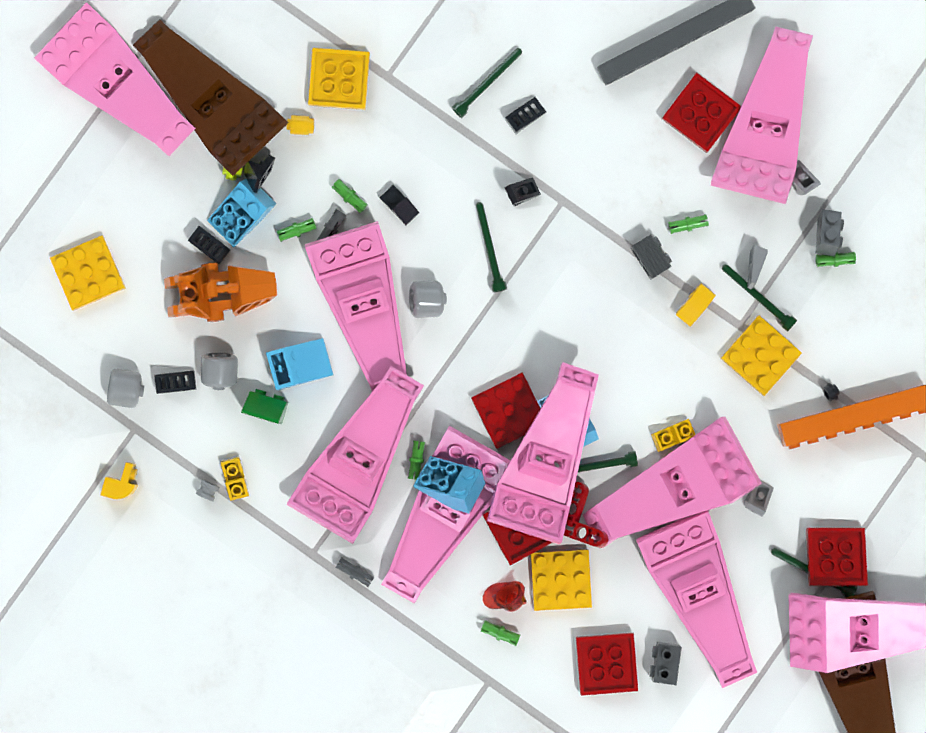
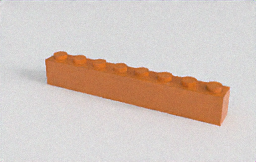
(853, 416)

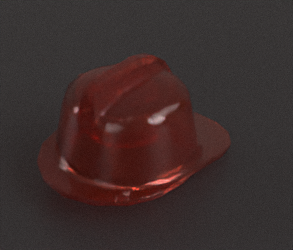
(505, 596)

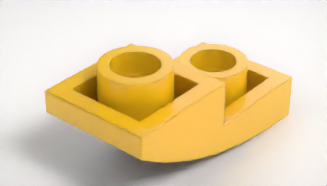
(696, 304)
(673, 435)
(234, 478)

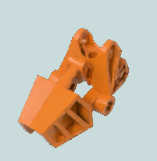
(248, 288)

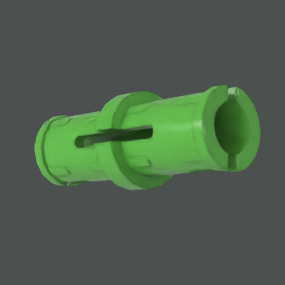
(349, 196)
(688, 224)
(296, 229)
(838, 259)
(416, 459)
(500, 633)

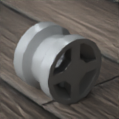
(207, 490)

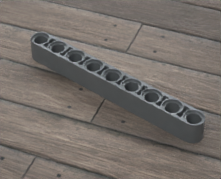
(673, 39)

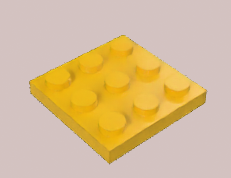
(339, 78)
(87, 272)
(761, 355)
(561, 580)

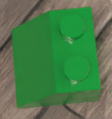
(265, 407)

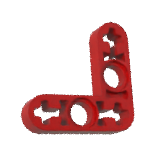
(573, 520)

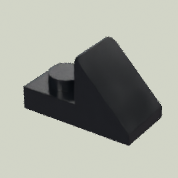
(257, 173)
(522, 191)
(399, 205)

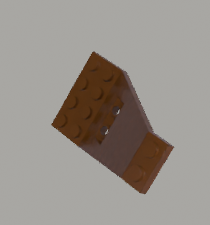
(222, 109)
(862, 693)

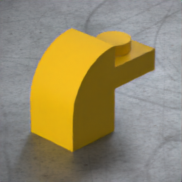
(123, 488)

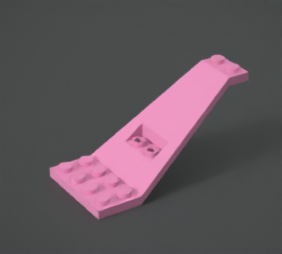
(86, 56)
(758, 158)
(710, 470)

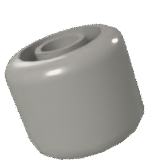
(427, 299)
(219, 370)
(124, 388)

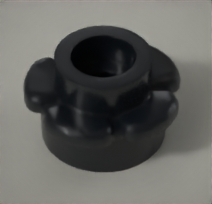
(831, 391)

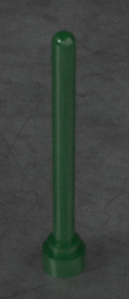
(462, 107)
(498, 283)
(786, 320)
(629, 459)
(846, 590)

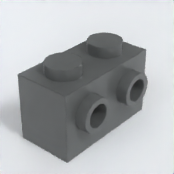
(828, 232)
(666, 663)

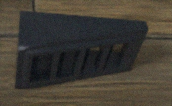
(509, 119)
(197, 233)
(158, 382)

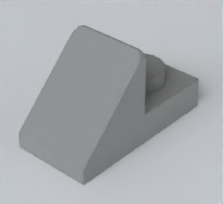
(804, 179)
(759, 498)

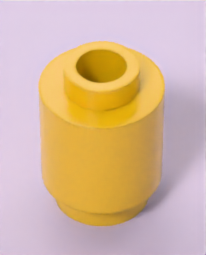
(300, 125)

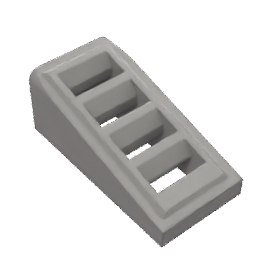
(756, 262)

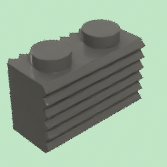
(651, 257)

